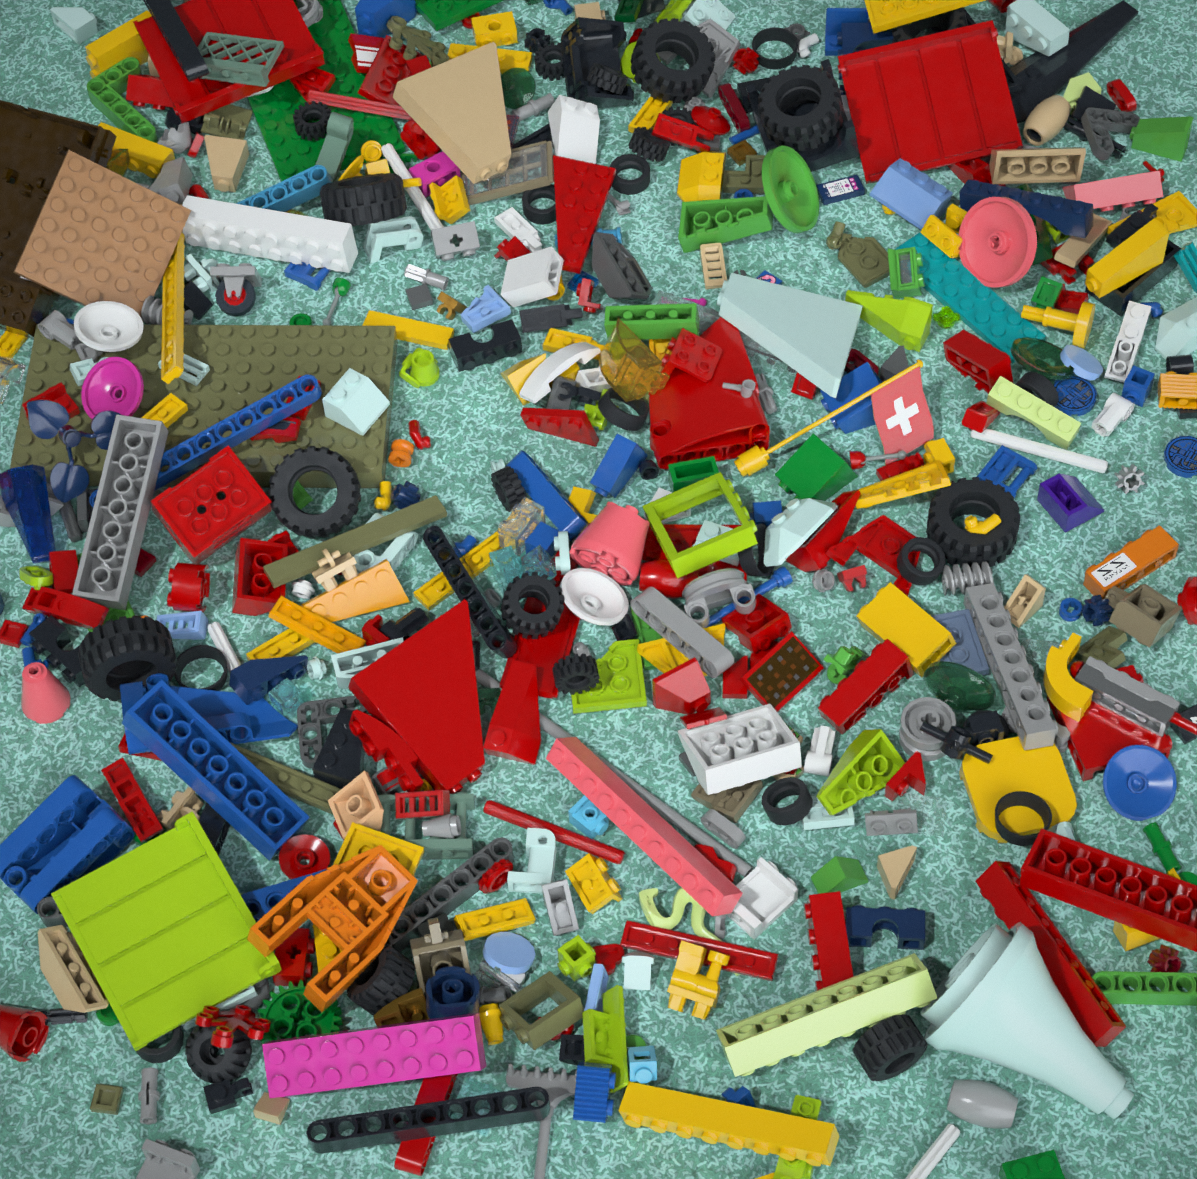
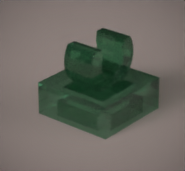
(488, 697)

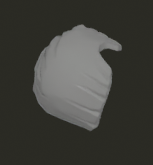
(177, 140)

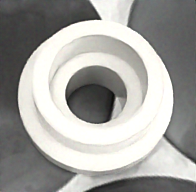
(302, 589)

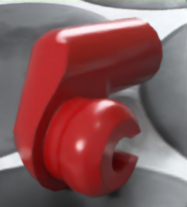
(415, 434)

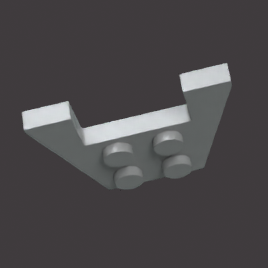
(724, 46)

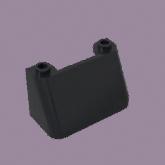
(588, 43)

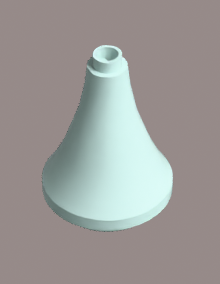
(1010, 1012)

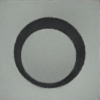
(775, 34)
(620, 418)
(747, 558)
(198, 652)
(1026, 799)

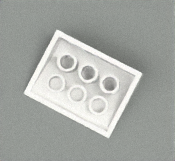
(741, 749)

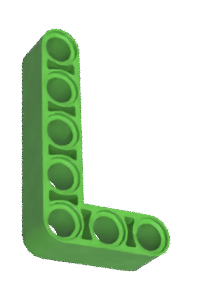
(105, 95)
(1141, 983)

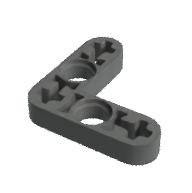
(1098, 121)
(319, 717)

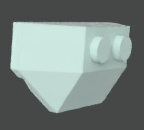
(1178, 331)
(794, 527)

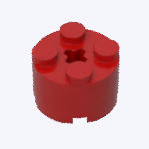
(418, 140)
(189, 587)

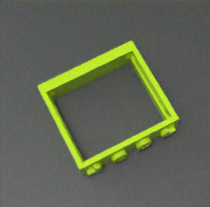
(712, 549)

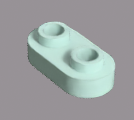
(562, 545)

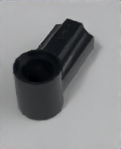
(405, 626)

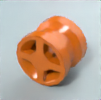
(401, 453)

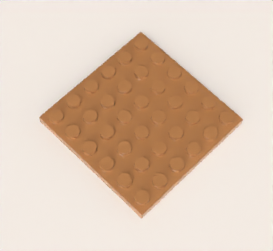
(101, 236)

